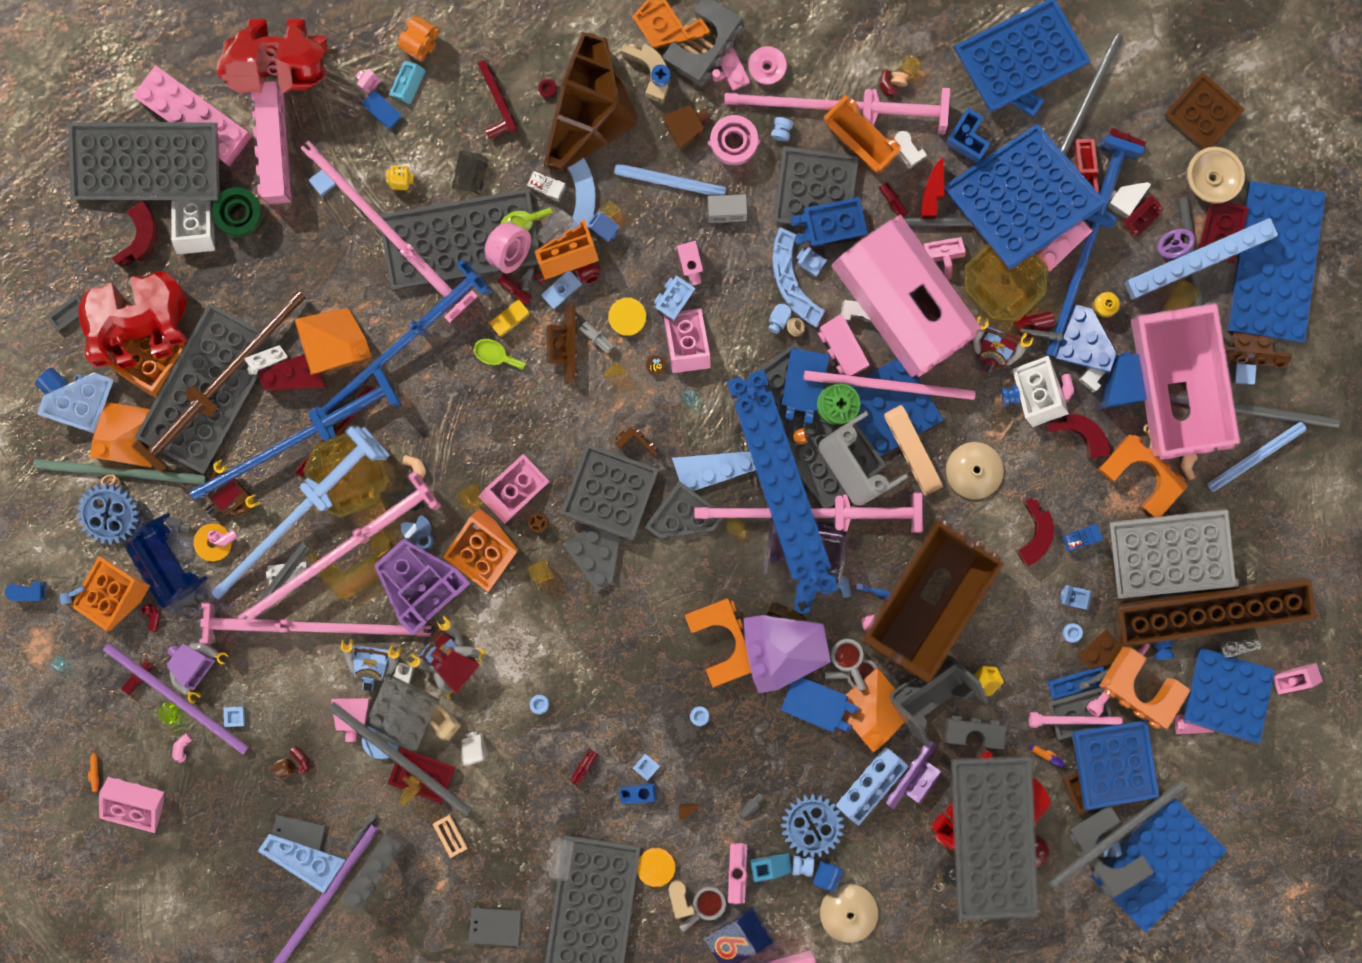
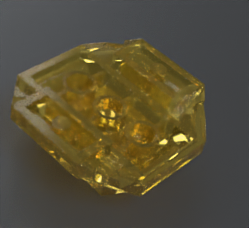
(363, 488)

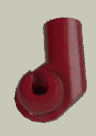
(885, 84)
(301, 759)

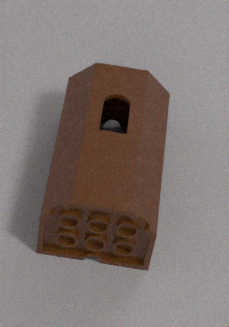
(913, 630)

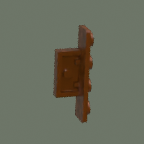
(562, 344)
(1255, 350)

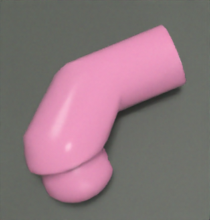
(221, 539)
(178, 748)

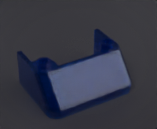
(158, 564)

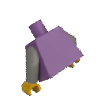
(190, 665)

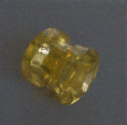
(910, 66)
(609, 209)

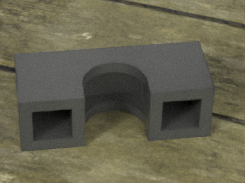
(958, 729)

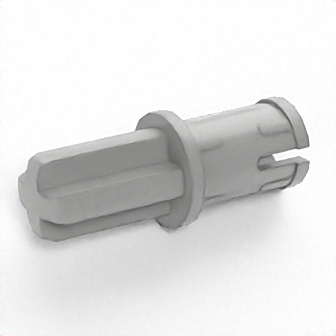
(597, 337)

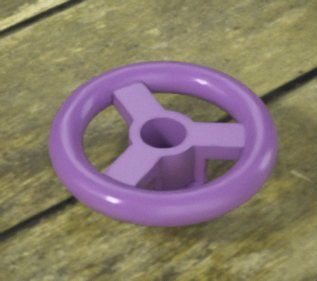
(1176, 246)

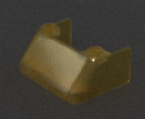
(361, 575)

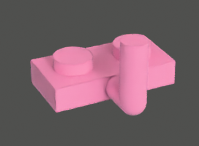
(732, 71)
(945, 251)

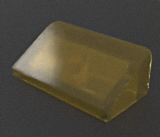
(1181, 297)

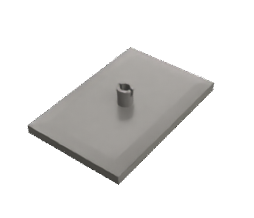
(1172, 554)

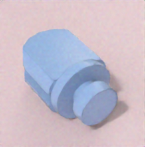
(779, 318)

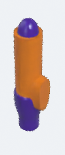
(1047, 755)

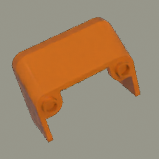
(861, 135)

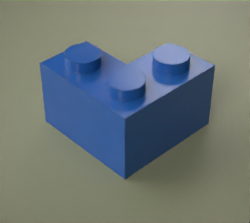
(964, 138)

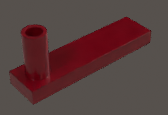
(509, 122)

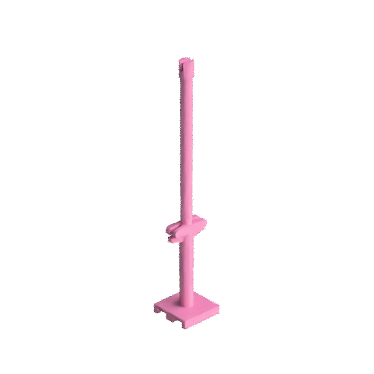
(870, 106)
(405, 249)
(842, 513)
(360, 536)
(210, 624)

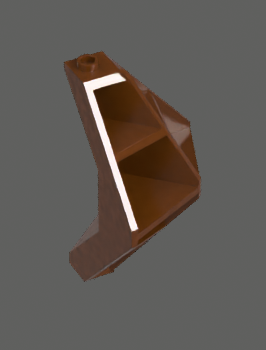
(590, 106)

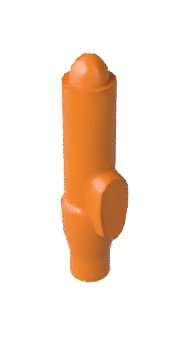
(93, 776)

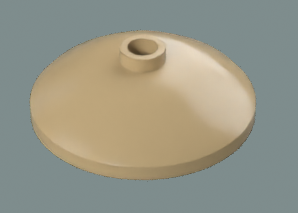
(1221, 165)
(961, 474)
(845, 900)

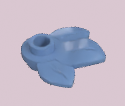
(416, 532)

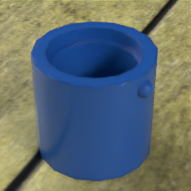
(50, 381)
(828, 876)

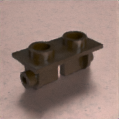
(779, 611)

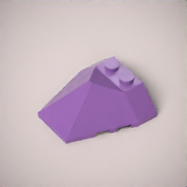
(417, 584)
(783, 650)

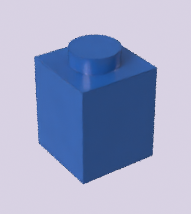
(603, 227)

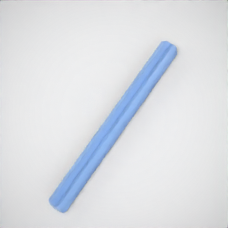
(669, 180)
(1257, 456)

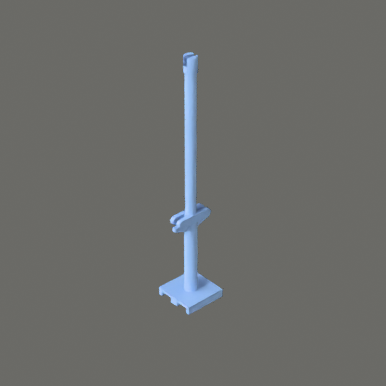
(316, 496)

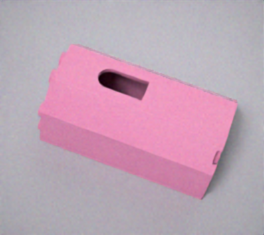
(880, 277)
(1186, 349)

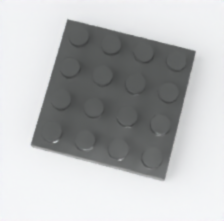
(812, 180)
(609, 492)

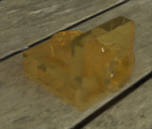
(408, 794)

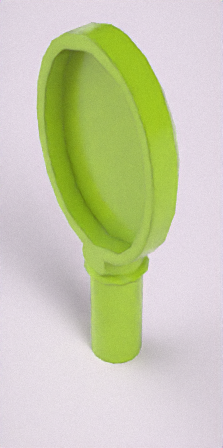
(525, 219)
(494, 354)

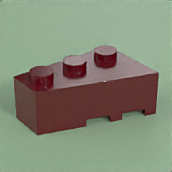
(290, 376)

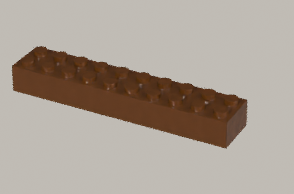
(1214, 611)

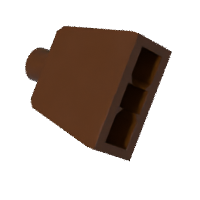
(685, 125)

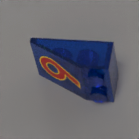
(739, 938)

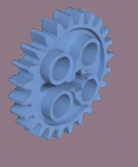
(90, 509)
(796, 834)

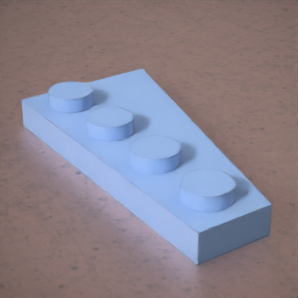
(707, 470)
(305, 862)

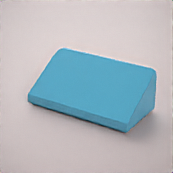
(407, 82)

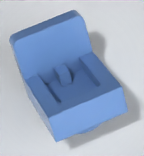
(1076, 597)

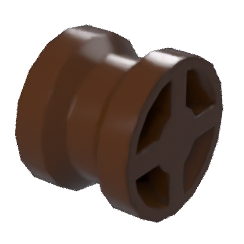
(538, 523)

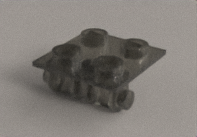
(391, 498)
(1238, 642)

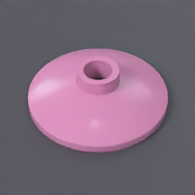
(769, 56)

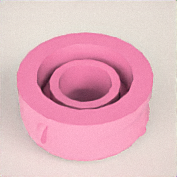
(738, 125)
(507, 247)

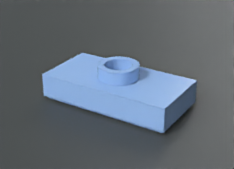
(561, 289)

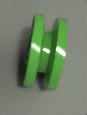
(842, 394)

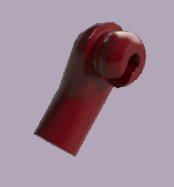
(154, 616)

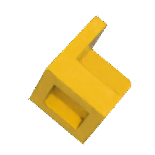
(989, 678)

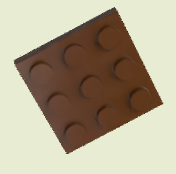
(1204, 112)

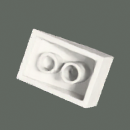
(192, 226)
(1040, 391)

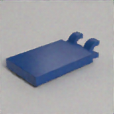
(831, 222)
(799, 393)
(818, 705)

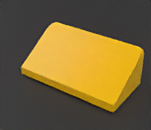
(509, 318)

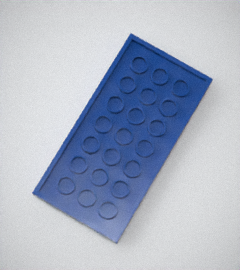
(1277, 276)

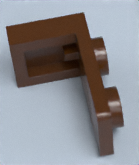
(624, 437)

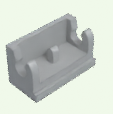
(727, 208)

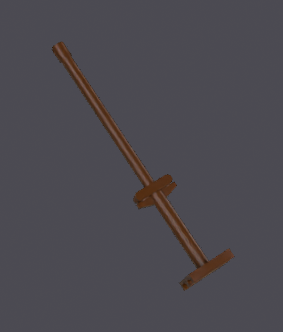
(201, 401)

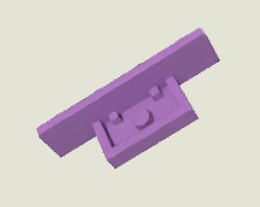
(918, 779)

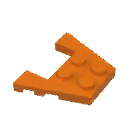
(662, 26)

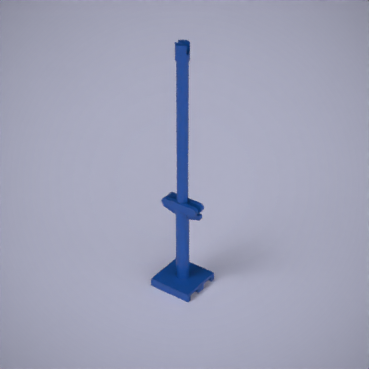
(1120, 149)
(416, 328)
(322, 424)

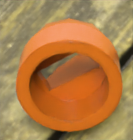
(800, 436)

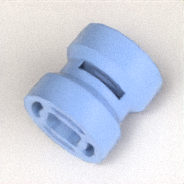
(782, 129)
(803, 866)

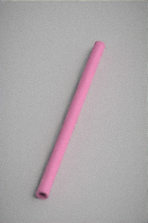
(889, 385)

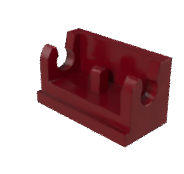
(1142, 217)

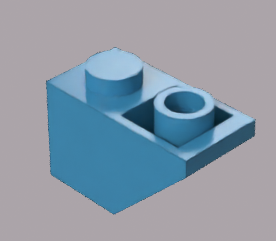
(770, 867)

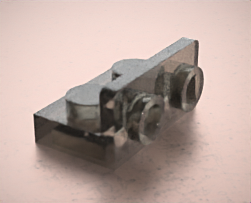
(470, 172)

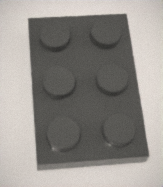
(1076, 706)

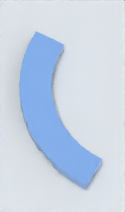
(584, 192)
(787, 282)

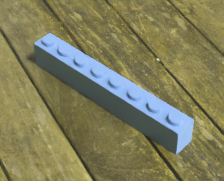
(1200, 259)

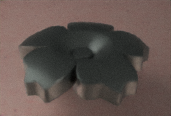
(950, 875)

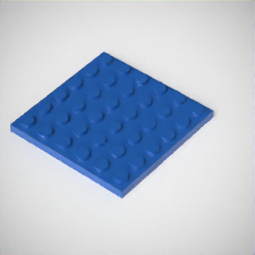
(1024, 196)

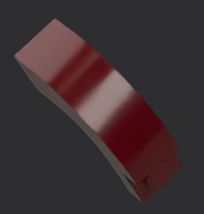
(145, 236)
(1091, 433)
(1042, 537)

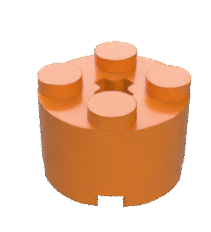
(418, 38)

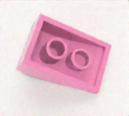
(687, 341)
(513, 488)

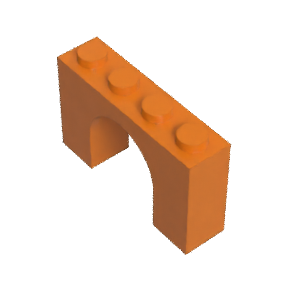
(1168, 485)
(723, 614)
(1120, 684)

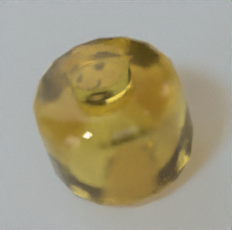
(735, 526)

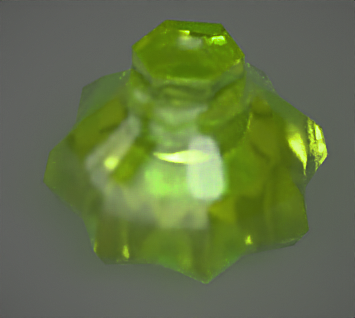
(167, 713)

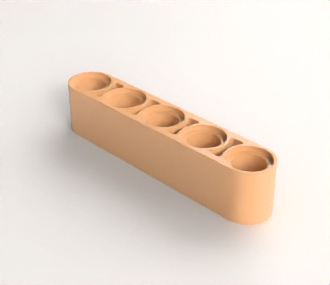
(913, 450)

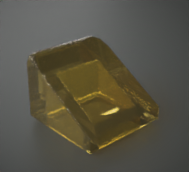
(615, 370)
(469, 496)

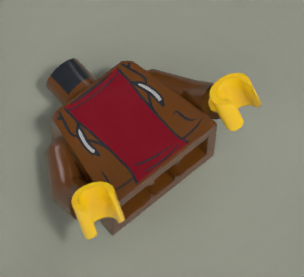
(230, 497)

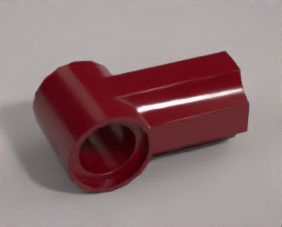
(1036, 322)

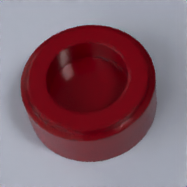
(547, 88)

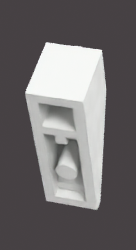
(473, 748)

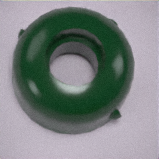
(227, 201)

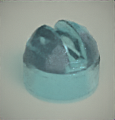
(689, 397)
(59, 663)

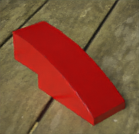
(1086, 160)
(933, 191)

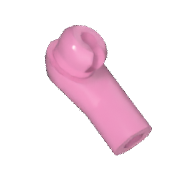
(1067, 388)

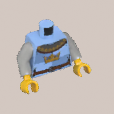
(370, 662)

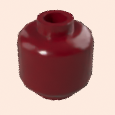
(589, 273)

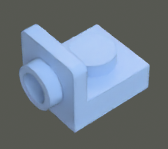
(810, 261)

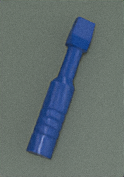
(878, 592)

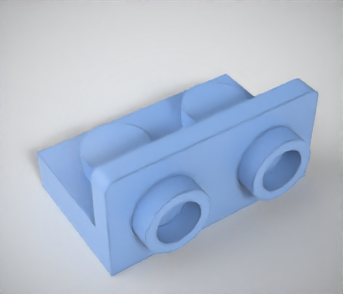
(674, 297)

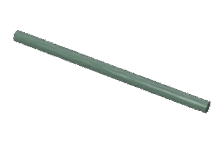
(119, 471)

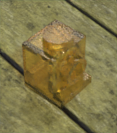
(540, 572)

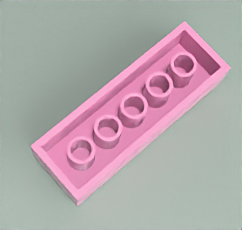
(179, 104)
(272, 144)

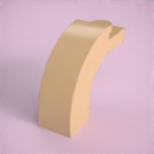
(649, 59)
(444, 722)

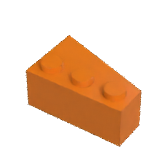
(567, 253)

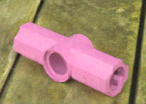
(736, 886)

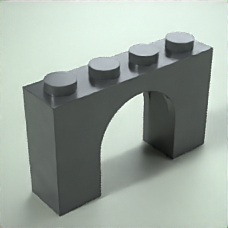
(700, 66)
(373, 870)
(1114, 880)

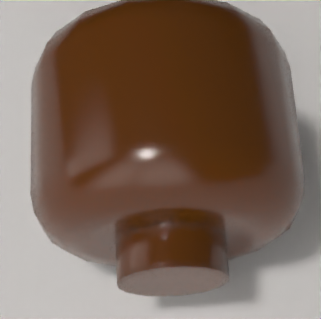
(283, 768)

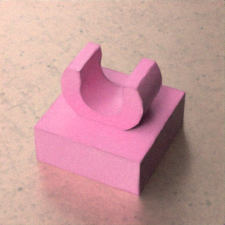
(367, 81)

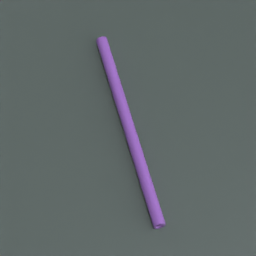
(175, 698)
(326, 896)

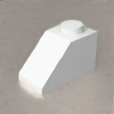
(1126, 198)

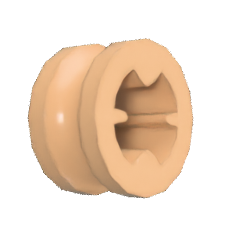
(899, 79)

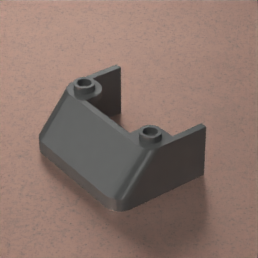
(918, 698)

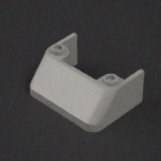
(847, 470)

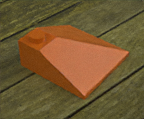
(332, 341)
(150, 372)
(116, 434)
(481, 550)
(109, 594)
(876, 715)

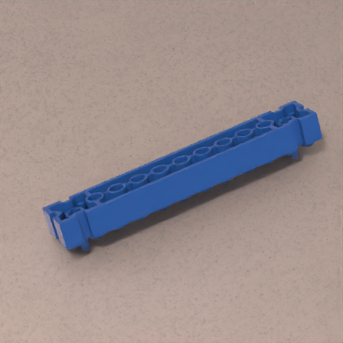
(782, 486)

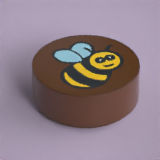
(655, 365)

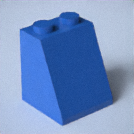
(1125, 383)

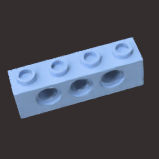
(872, 786)

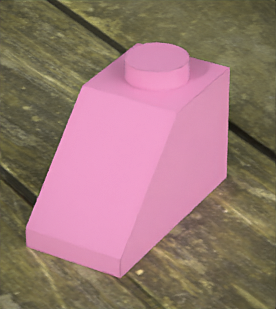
(1297, 679)

